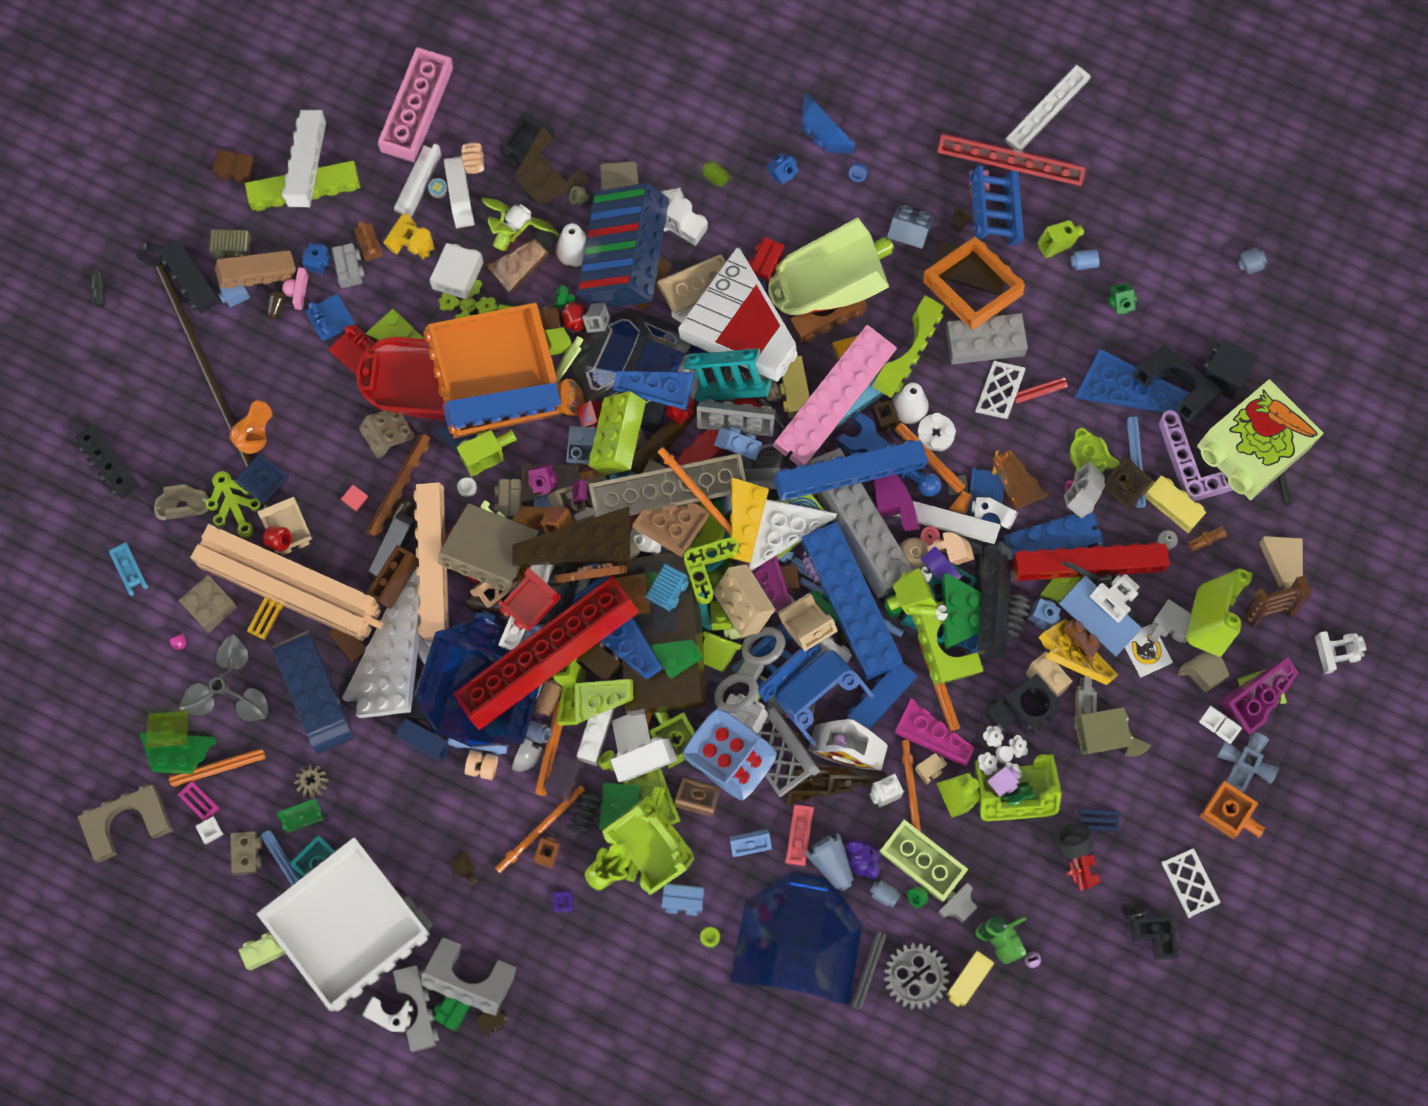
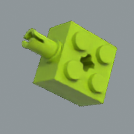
(484, 451)
(671, 728)

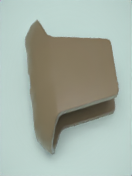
(166, 504)
(1205, 670)

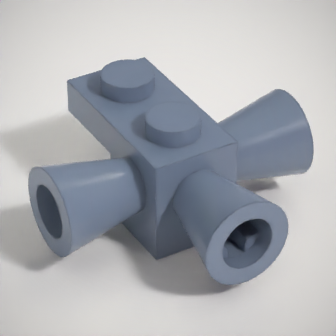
(1247, 762)

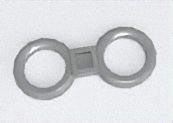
(749, 670)

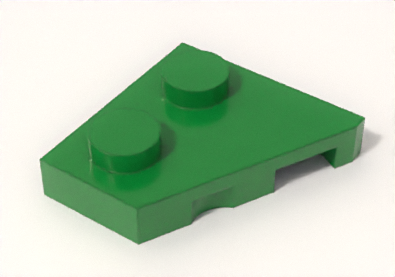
(677, 656)

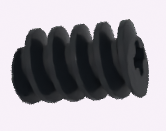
(584, 813)

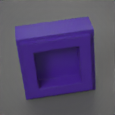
(563, 901)

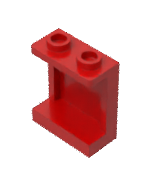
(529, 601)

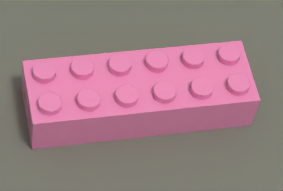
(415, 104)

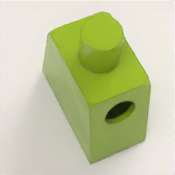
(1059, 238)
(959, 793)

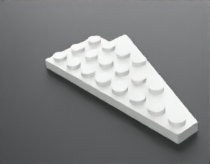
(388, 667)

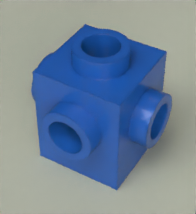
(782, 168)
(316, 258)

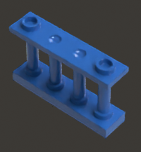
(1012, 206)
(788, 670)

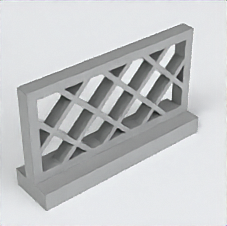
(795, 747)

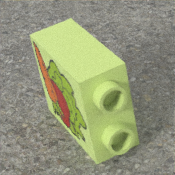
(1259, 440)

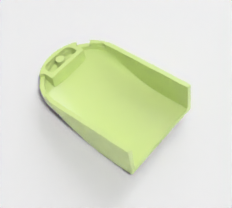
(829, 272)

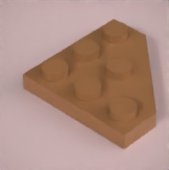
(672, 525)

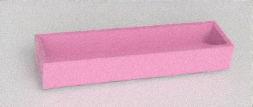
(835, 396)

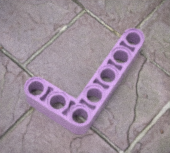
(1182, 446)

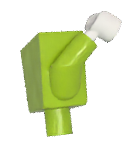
(915, 595)

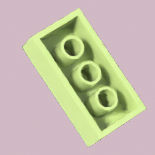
(923, 861)

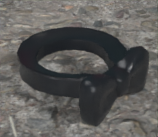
(147, 247)
(1136, 906)

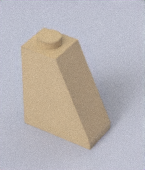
(1284, 558)

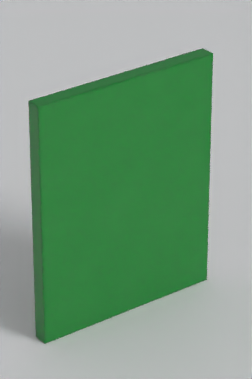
(616, 801)

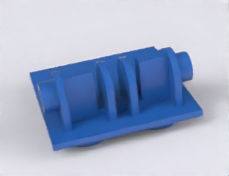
(329, 317)

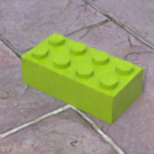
(617, 433)

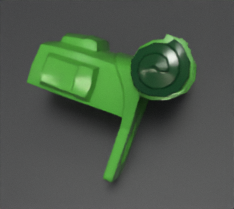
(1003, 938)

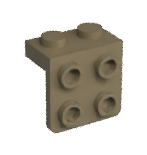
(618, 175)
(385, 430)

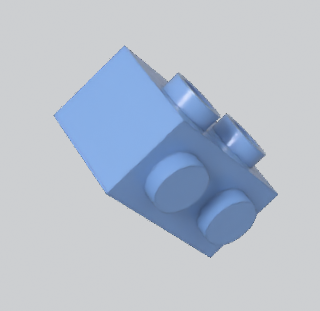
(737, 443)

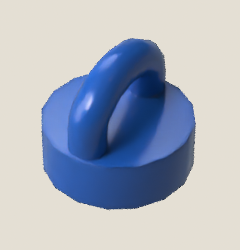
(858, 172)

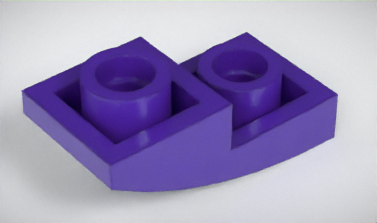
(939, 564)

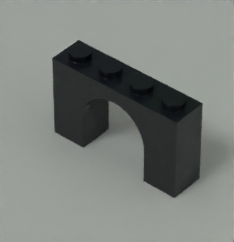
(1167, 363)

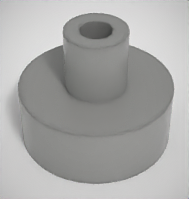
(1169, 538)

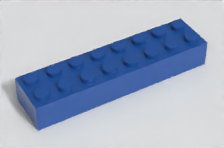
(851, 601)

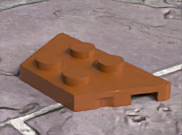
(590, 572)

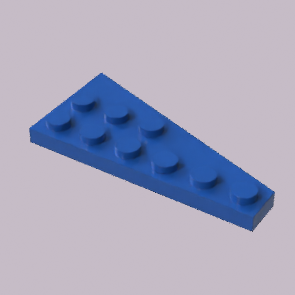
(1112, 383)
(627, 641)

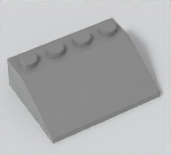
(742, 417)

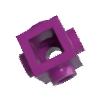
(542, 479)

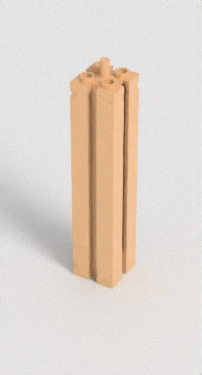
(287, 583)

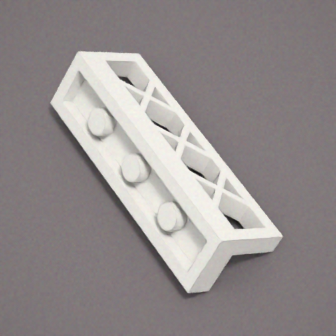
(418, 180)

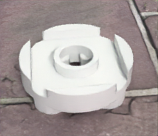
(939, 422)

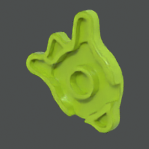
(1091, 449)

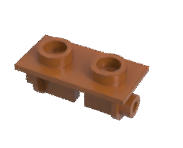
(368, 241)

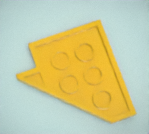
(1066, 654)

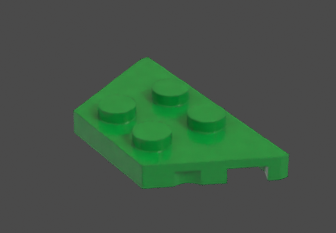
(962, 609)
(178, 758)

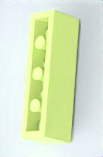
(261, 952)

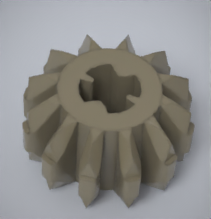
(311, 774)

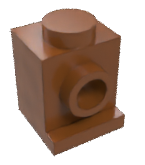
(543, 860)

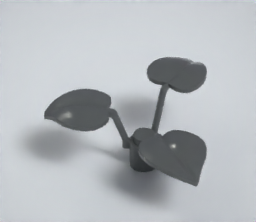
(198, 698)

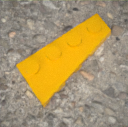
(747, 511)

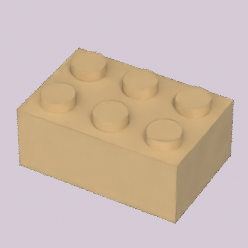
(743, 600)

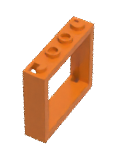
(956, 303)

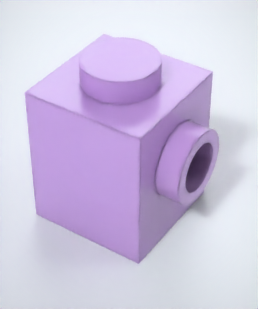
(1004, 780)

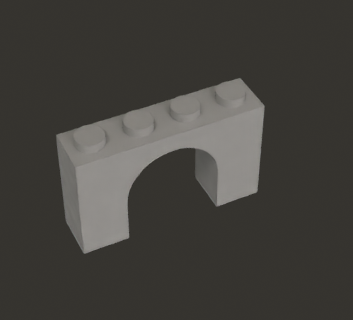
(484, 995)

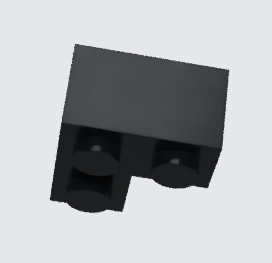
(1160, 932)

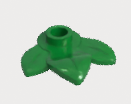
(1022, 792)

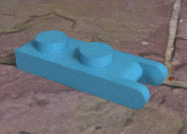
(127, 567)

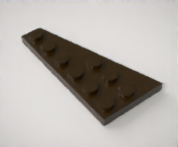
(587, 542)

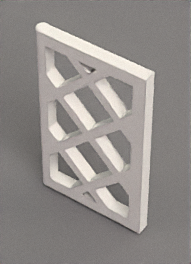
(1009, 401)
(1197, 868)

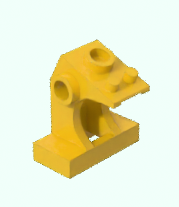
(419, 243)

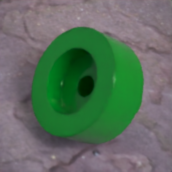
(917, 896)

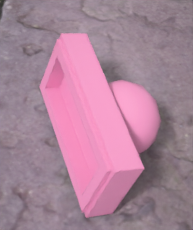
(296, 288)

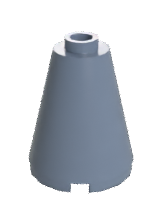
(832, 861)

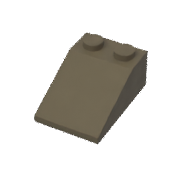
(579, 511)

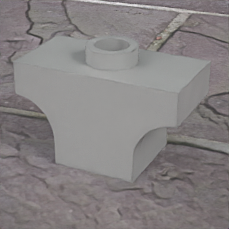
(959, 904)

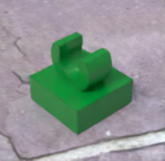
(562, 297)

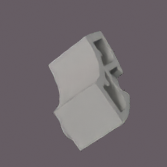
(1085, 490)

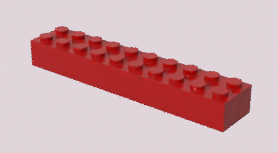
(545, 653)

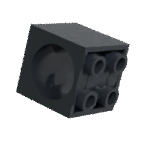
(1228, 367)
(1034, 687)

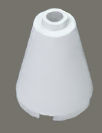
(571, 245)
(910, 404)

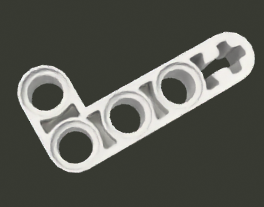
(458, 192)

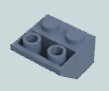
(910, 226)
(580, 445)

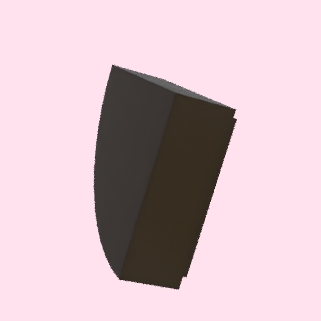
(960, 218)

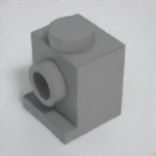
(596, 318)

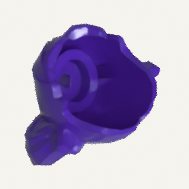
(863, 858)

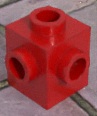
(680, 415)

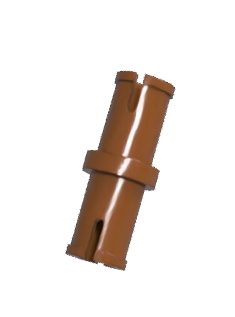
(1206, 539)

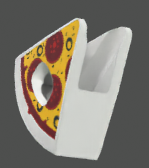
(863, 747)

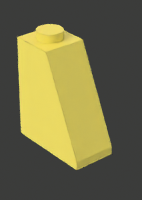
(969, 979)

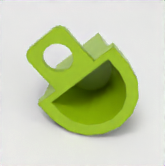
(718, 651)

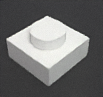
(209, 830)

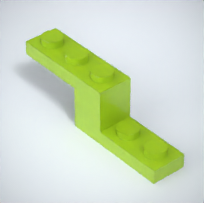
(567, 678)

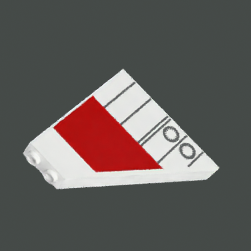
(740, 316)

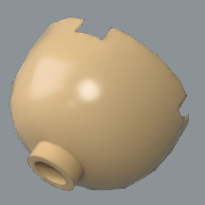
(914, 550)

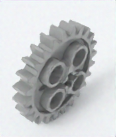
(905, 961)

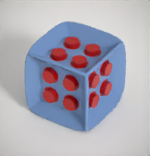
(730, 754)

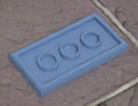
(1096, 620)

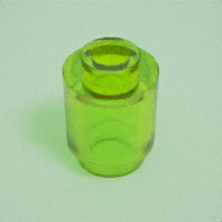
(716, 173)

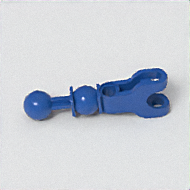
(928, 484)

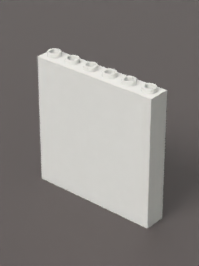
(343, 925)

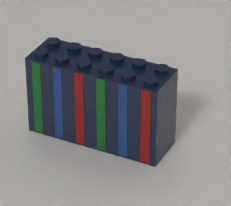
(623, 245)

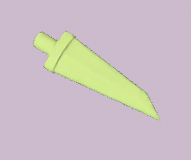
(570, 354)

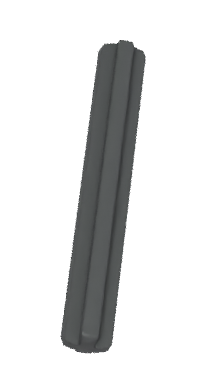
(868, 970)

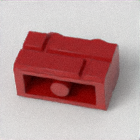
(766, 258)

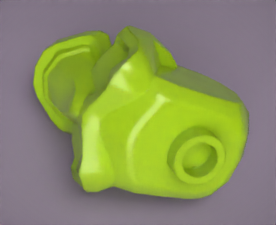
(608, 866)

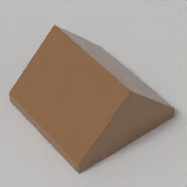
(697, 797)

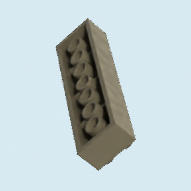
(665, 488)

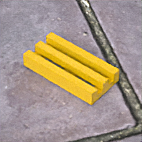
(266, 601)

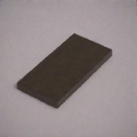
(970, 270)

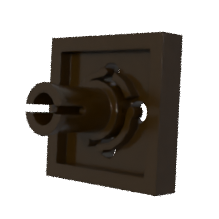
(1122, 479)

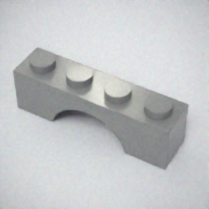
(421, 1034)

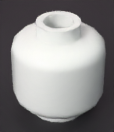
(518, 216)

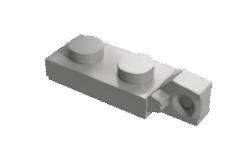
(1085, 697)

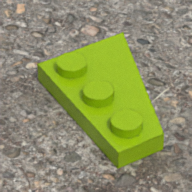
(601, 696)

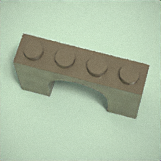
(97, 821)

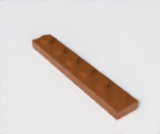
(394, 492)

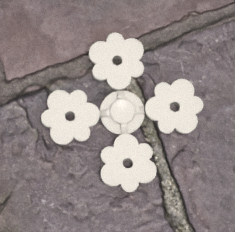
(1003, 753)

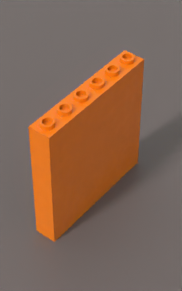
(491, 356)

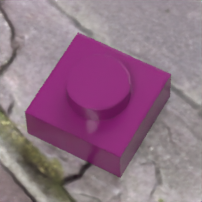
(580, 491)

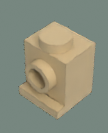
(930, 768)

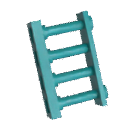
(731, 389)

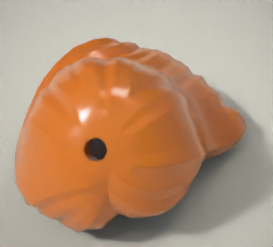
(249, 433)

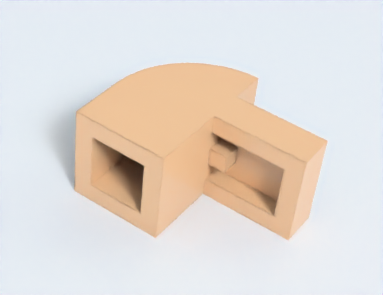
(956, 546)

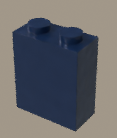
(422, 741)

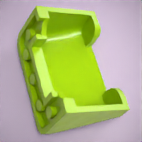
(1211, 624)
(1042, 778)
(653, 842)

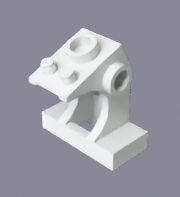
(1005, 513)
(1122, 590)
(1353, 645)
(374, 1012)

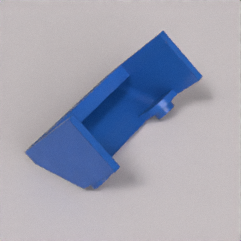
(813, 683)

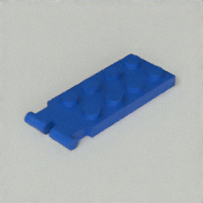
(1060, 533)

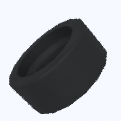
(1077, 849)

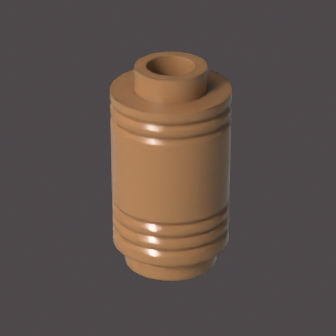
(548, 698)

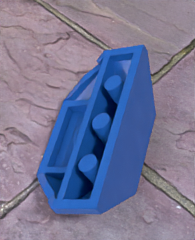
(824, 129)

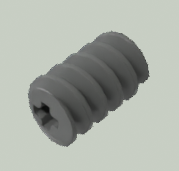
(1016, 612)

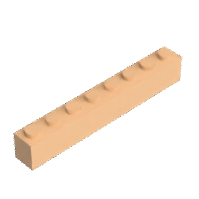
(433, 577)

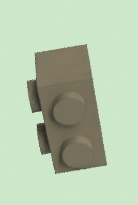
(245, 853)

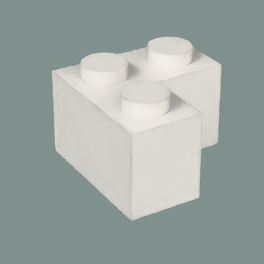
(684, 222)

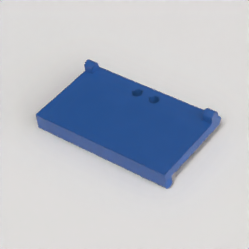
(985, 485)

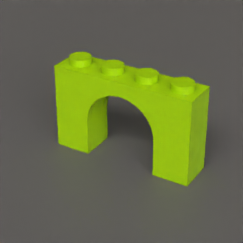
(943, 667)

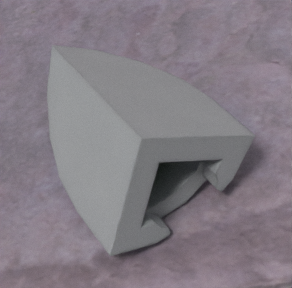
(526, 756)

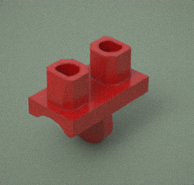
(1081, 872)

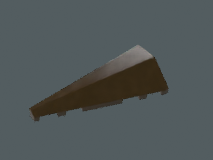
(663, 438)
(829, 781)

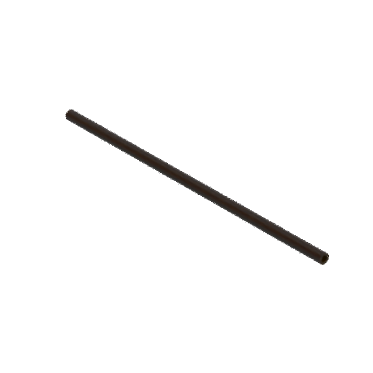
(201, 359)

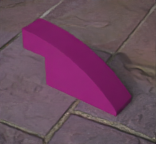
(895, 499)

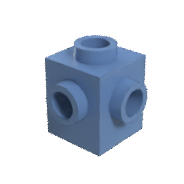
(1044, 614)

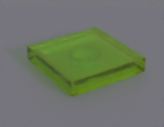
(167, 729)

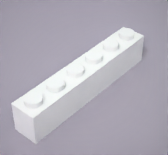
(304, 158)

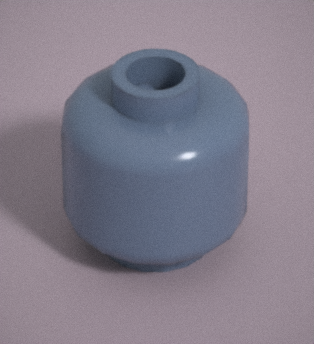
(1252, 260)

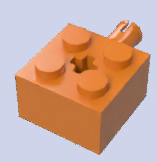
(1239, 815)

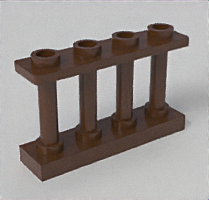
(1286, 600)

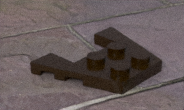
(540, 177)

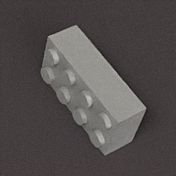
(994, 339)

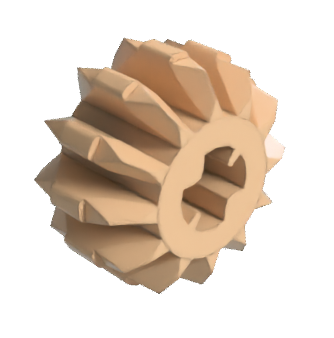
(473, 158)

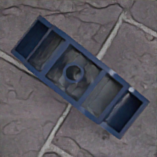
(313, 692)

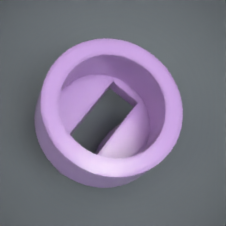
(840, 740)
(1033, 964)

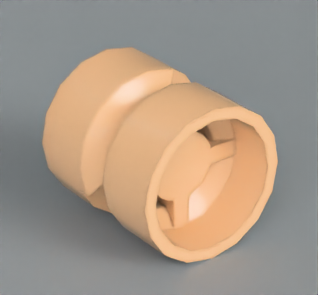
(487, 768)

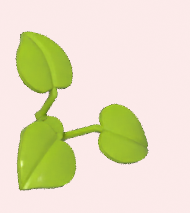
(505, 230)

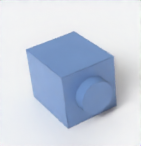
(234, 295)

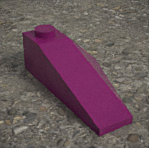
(1257, 697)

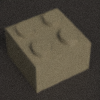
(208, 603)

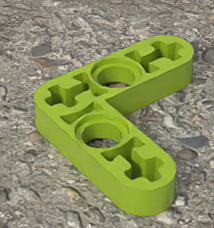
(699, 565)

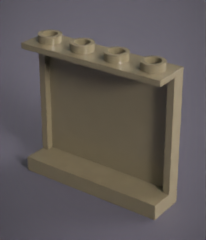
(483, 547)

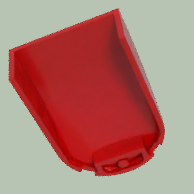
(400, 378)

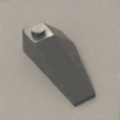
(764, 468)

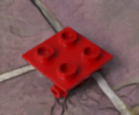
(351, 347)

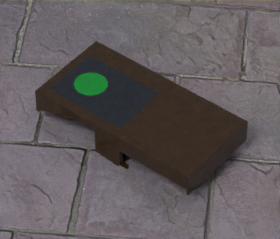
(659, 627)

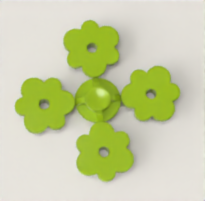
(468, 305)

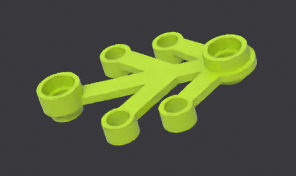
(231, 501)

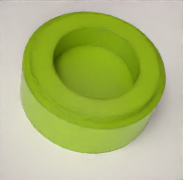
(710, 936)

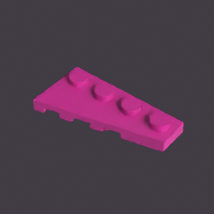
(932, 734)

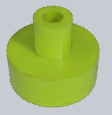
(605, 760)

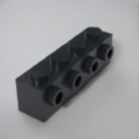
(189, 276)
(107, 461)
(565, 590)

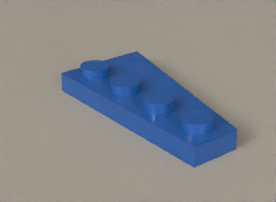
(661, 387)

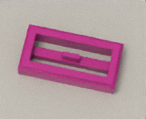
(210, 813)

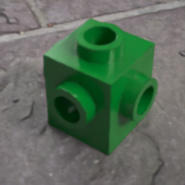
(1122, 298)

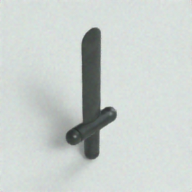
(1105, 579)

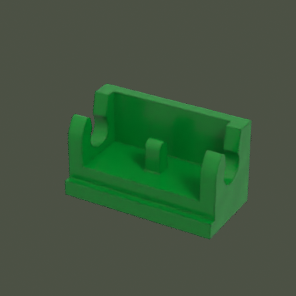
(301, 816)

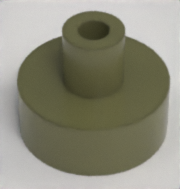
(578, 195)

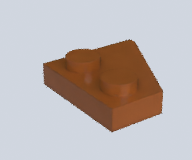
(1082, 638)

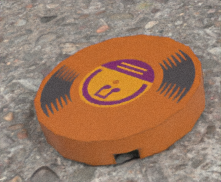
(570, 396)

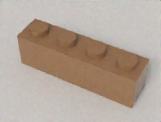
(255, 269)

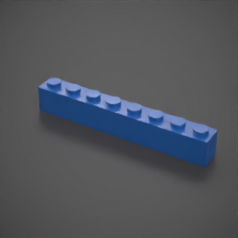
(850, 470)

